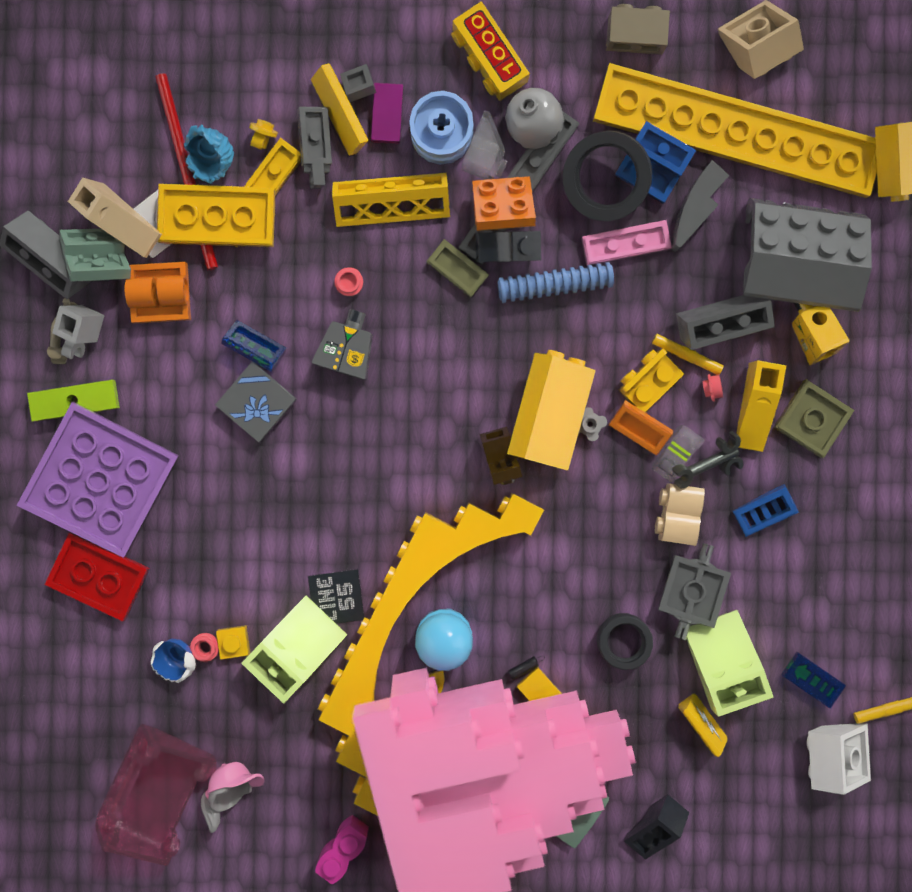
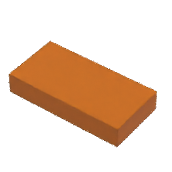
(641, 427)

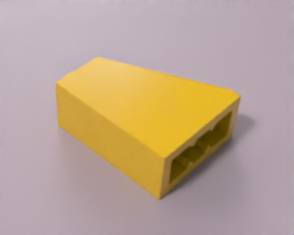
(894, 160)

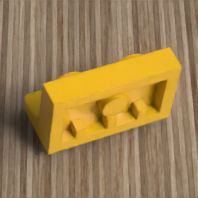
(651, 380)

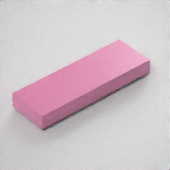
(626, 242)

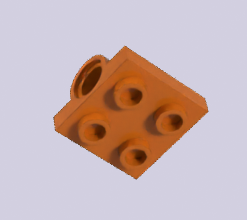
(503, 203)
(158, 292)

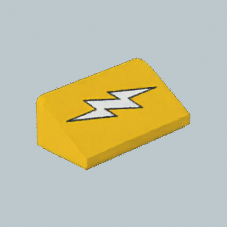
(704, 724)

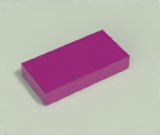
(387, 113)

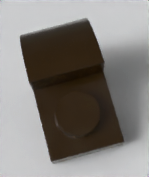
(502, 466)

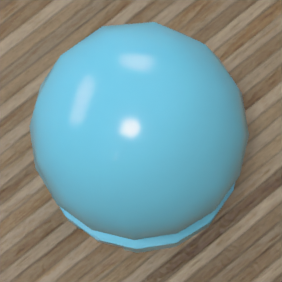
(444, 639)

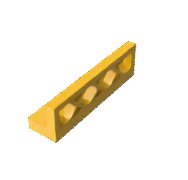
(387, 191)

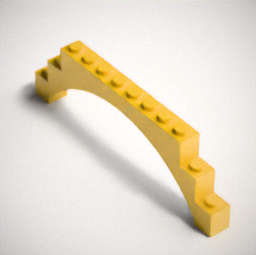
(429, 550)

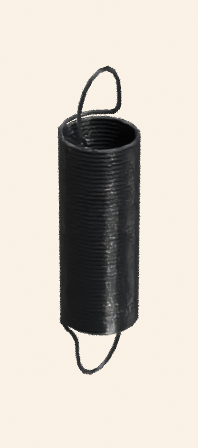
(523, 668)

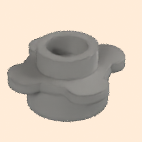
(598, 423)

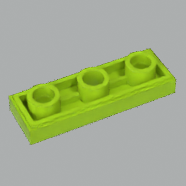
(55, 402)

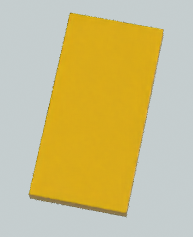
(216, 215)

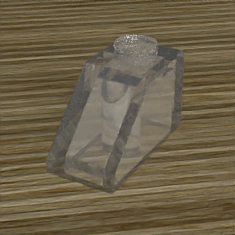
(485, 151)

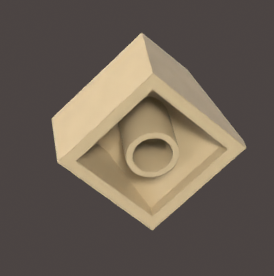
(762, 38)

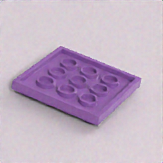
(97, 479)

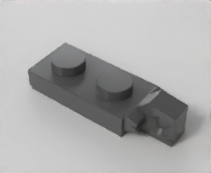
(314, 143)

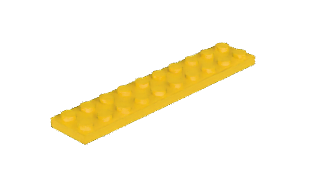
(739, 130)

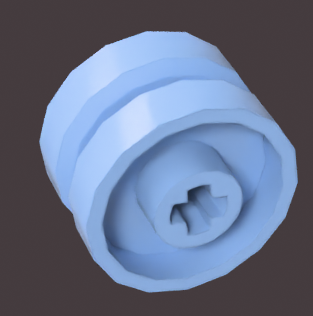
(443, 110)

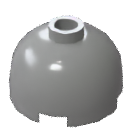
(534, 118)

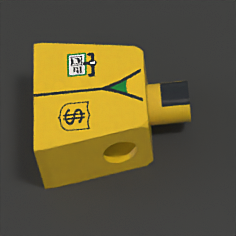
(818, 332)

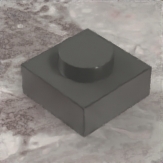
(358, 83)

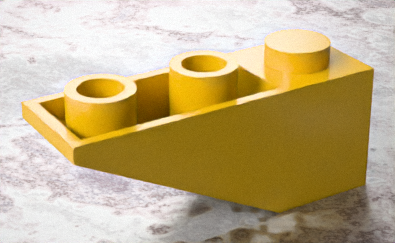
(759, 403)

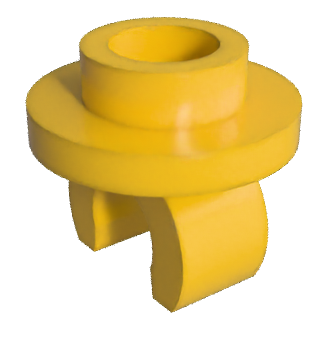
(262, 132)

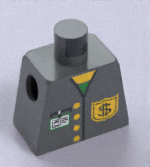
(346, 347)

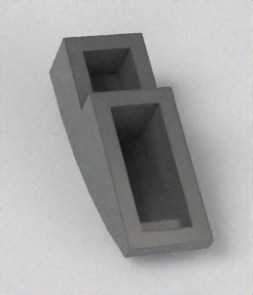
(697, 204)

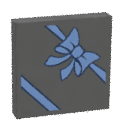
(256, 402)

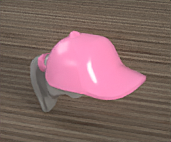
(226, 789)

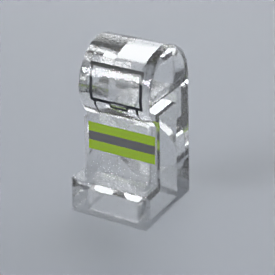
(677, 451)

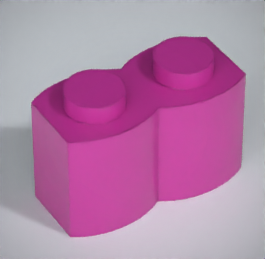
(344, 847)

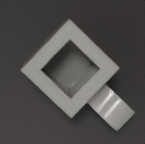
(77, 326)

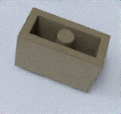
(637, 29)

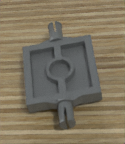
(694, 591)

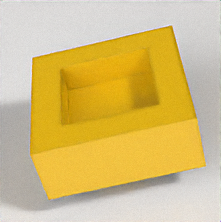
(233, 642)

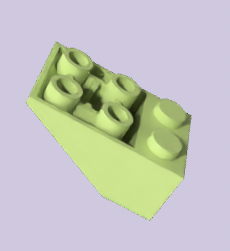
(294, 649)
(728, 664)

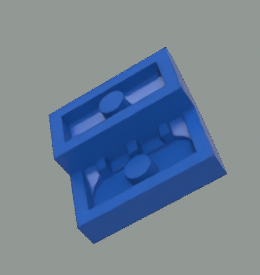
(667, 157)

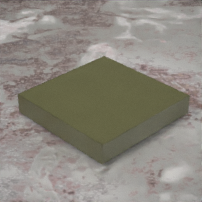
(813, 418)

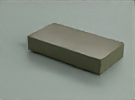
(457, 268)

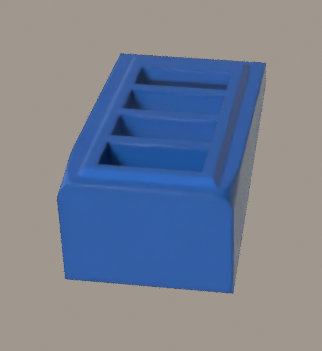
(769, 520)

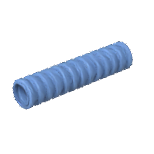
(556, 282)

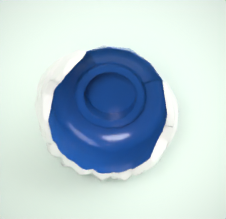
(173, 660)

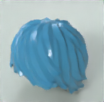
(209, 153)

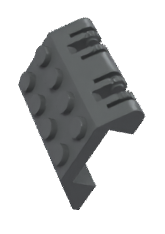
(808, 255)

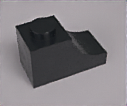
(508, 246)
(658, 827)

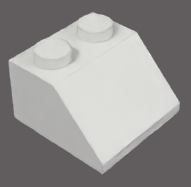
(839, 757)

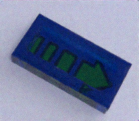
(253, 345)
(813, 680)

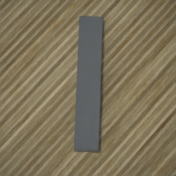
(533, 164)

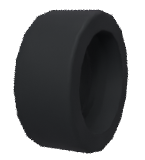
(646, 640)

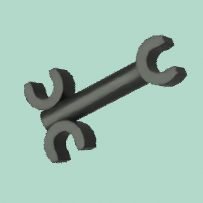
(724, 459)

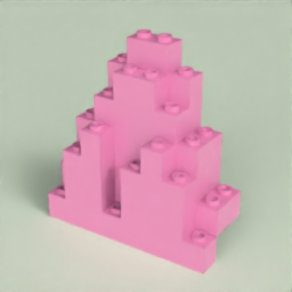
(481, 782)

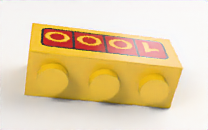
(489, 51)

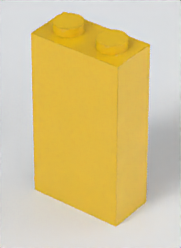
(551, 409)

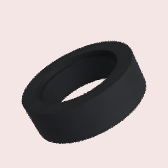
(572, 168)

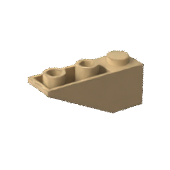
(114, 216)

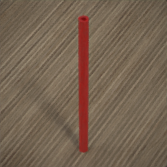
(181, 153)

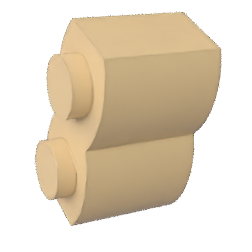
(680, 514)

